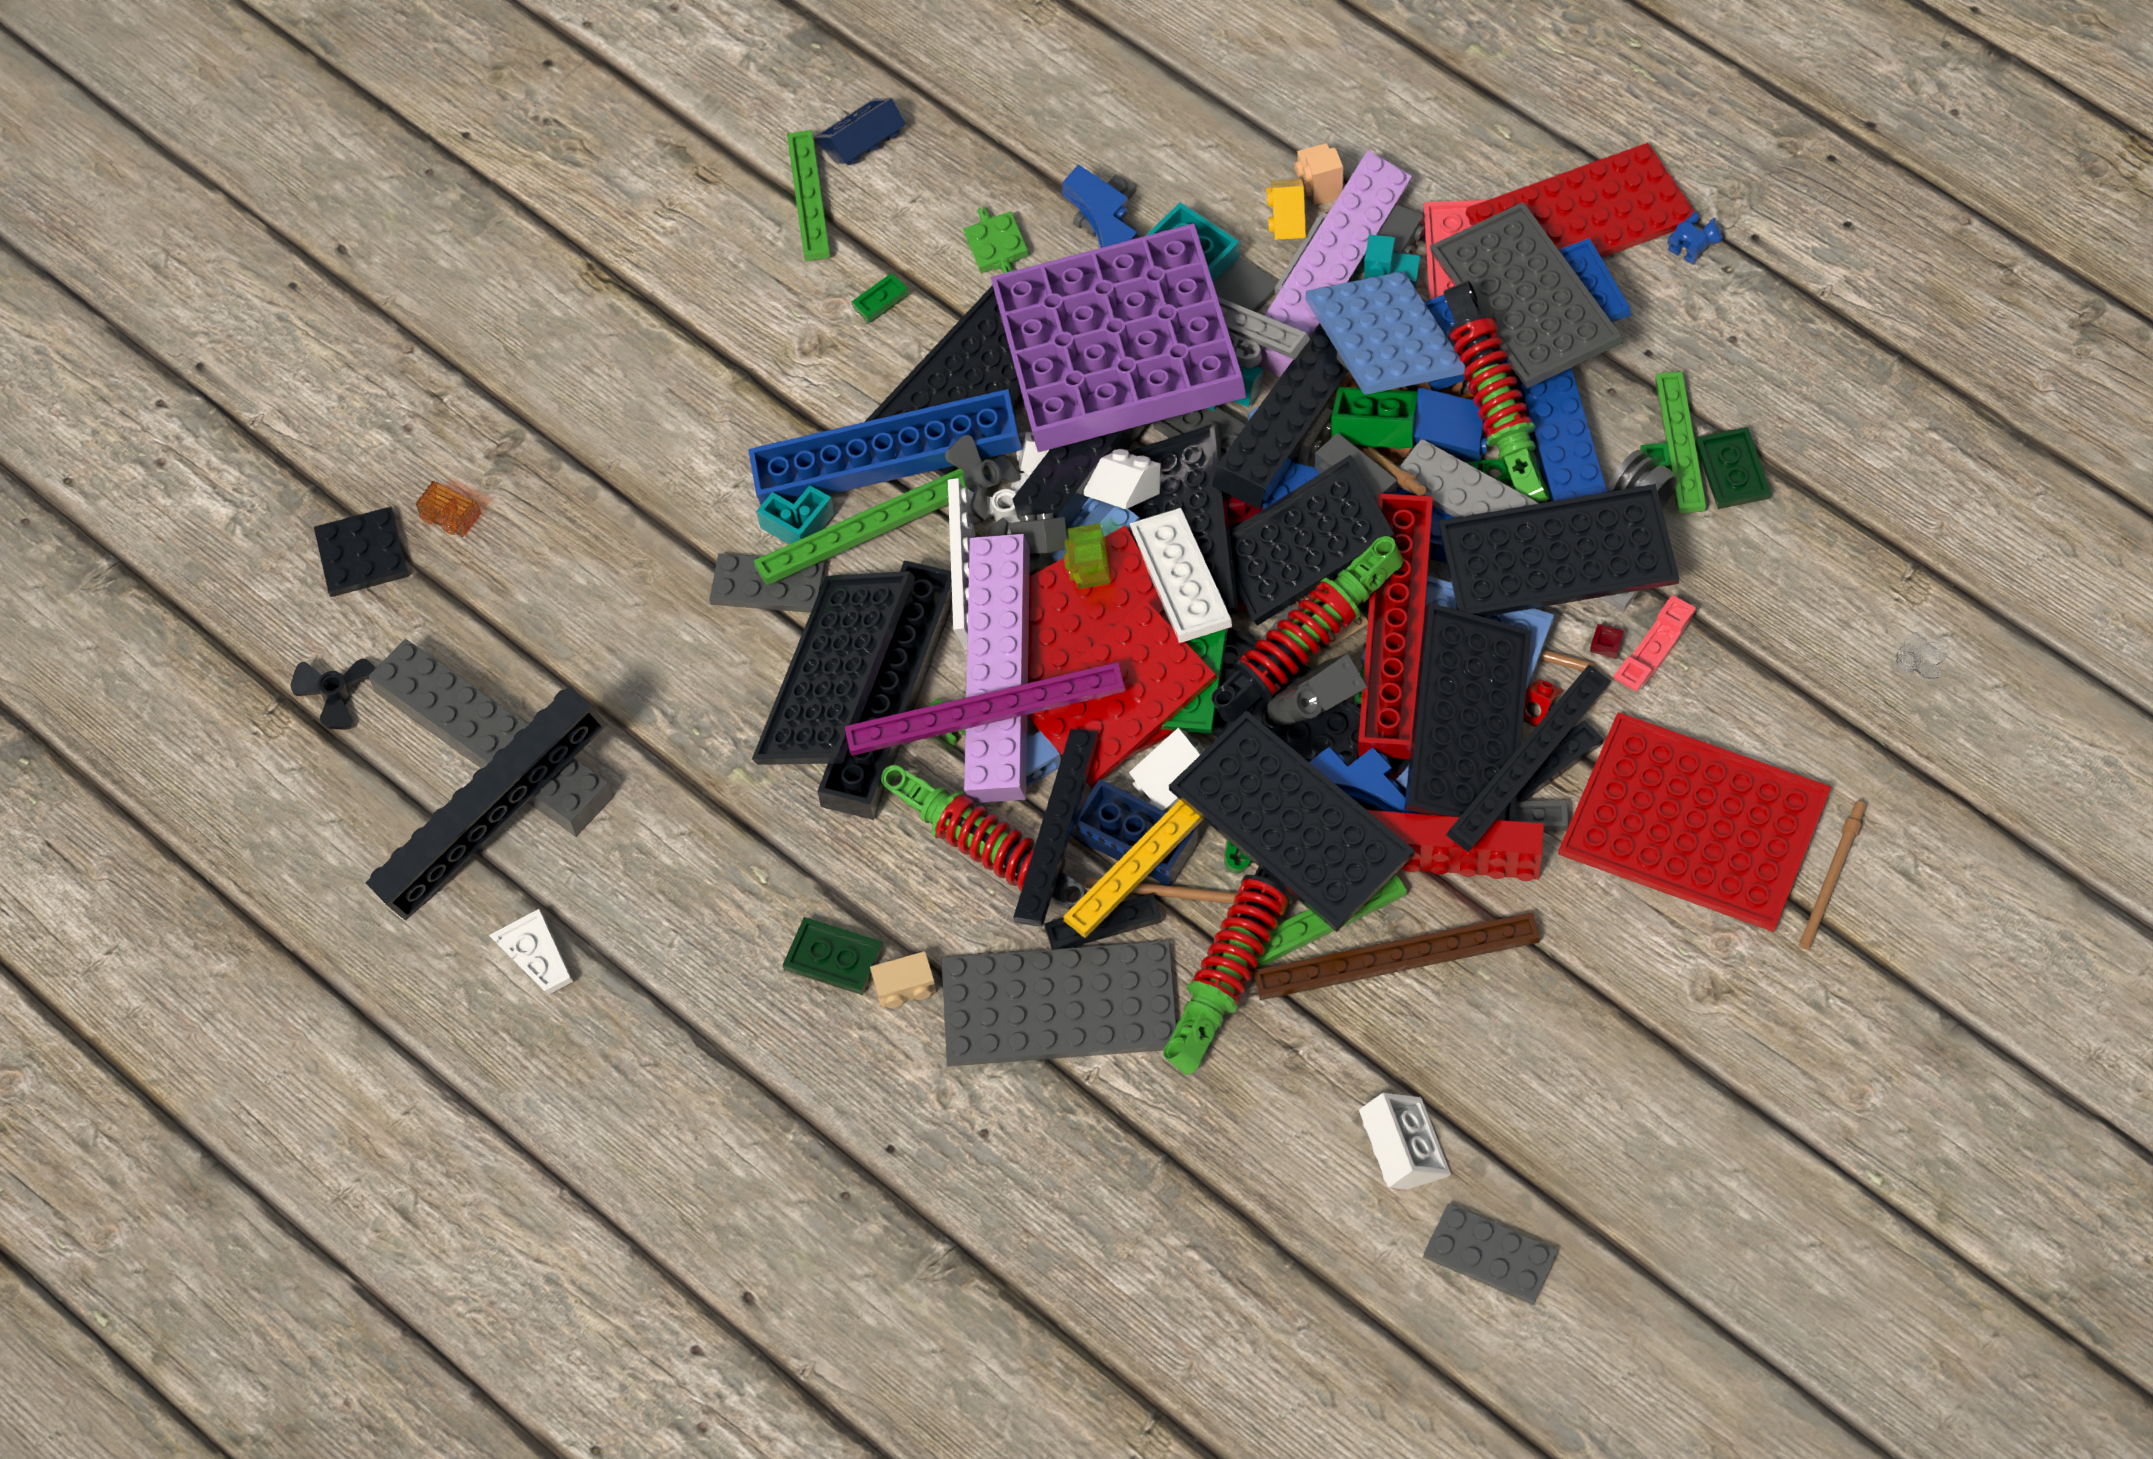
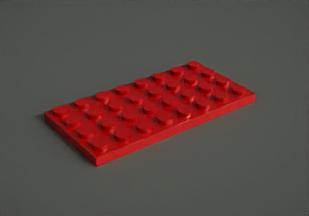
(1609, 201)

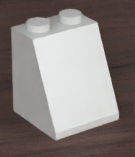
(1164, 766)

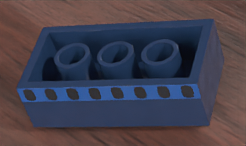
(1117, 820)

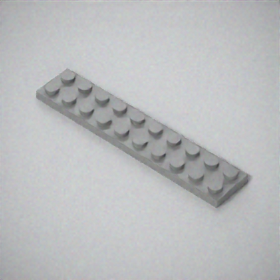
(1467, 491)

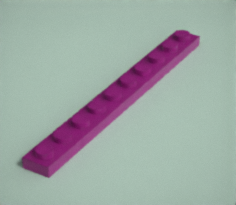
(984, 709)

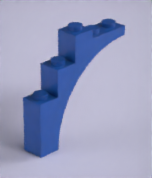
(1100, 205)
(1363, 779)

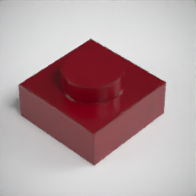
(1606, 641)

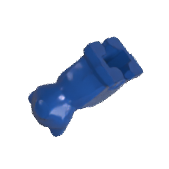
(1693, 238)

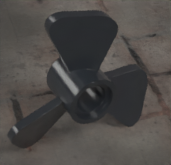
(309, 682)

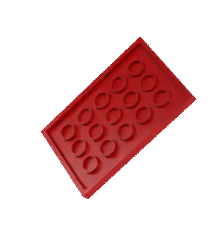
(1158, 684)

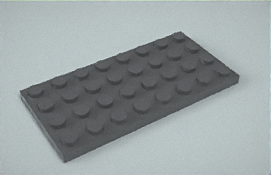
(1533, 292)
(1058, 1003)

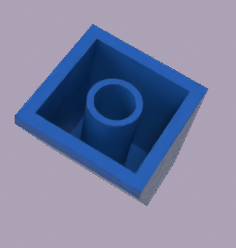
(1450, 425)

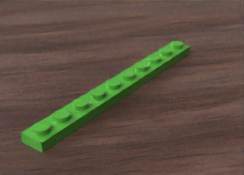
(857, 529)

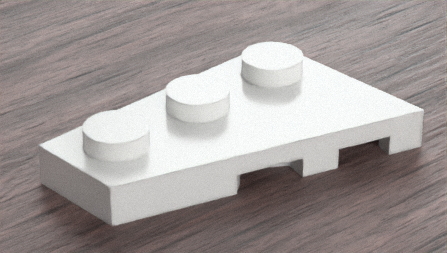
(535, 951)

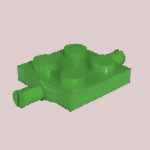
(995, 241)

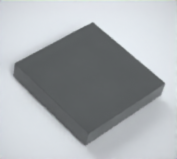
(1245, 285)

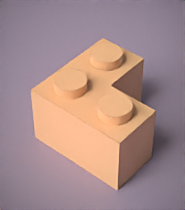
(1321, 173)

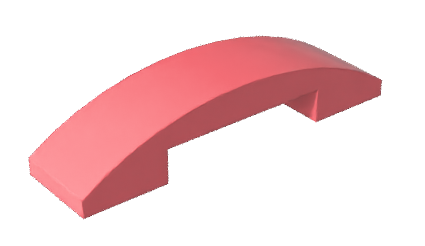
(1656, 644)

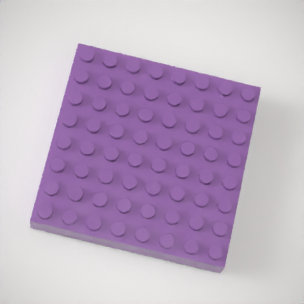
(1117, 337)

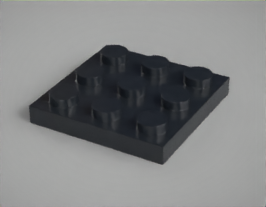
(361, 551)

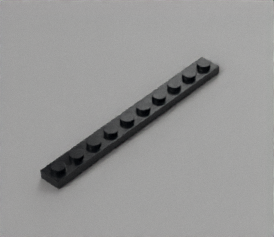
(1528, 758)

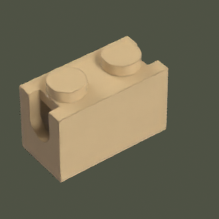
(903, 980)

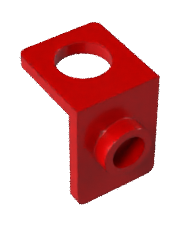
(1543, 694)

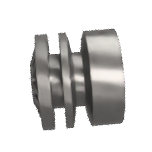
(1640, 471)

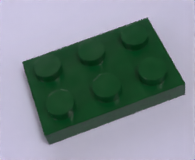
(1732, 468)
(832, 955)

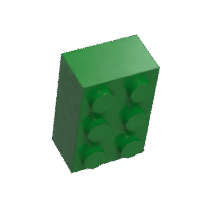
(1375, 418)

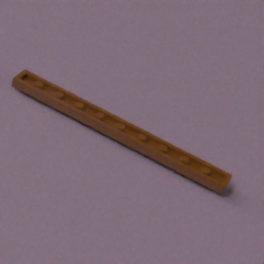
(1396, 956)

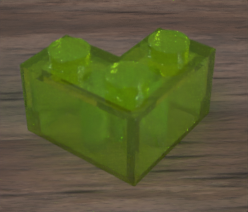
(1087, 556)

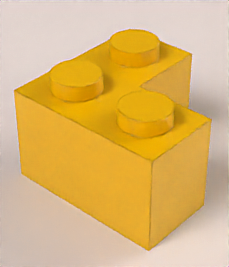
(1288, 208)

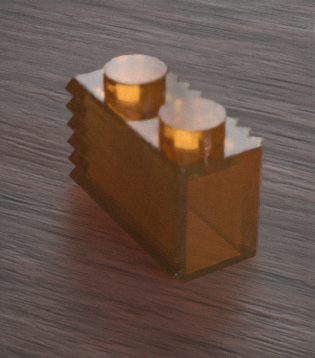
(447, 509)

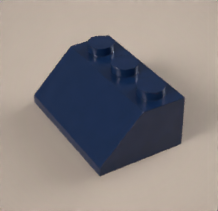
(861, 131)

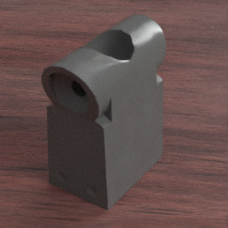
(1316, 691)

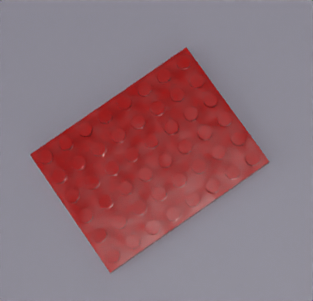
(1071, 620)
(1695, 821)

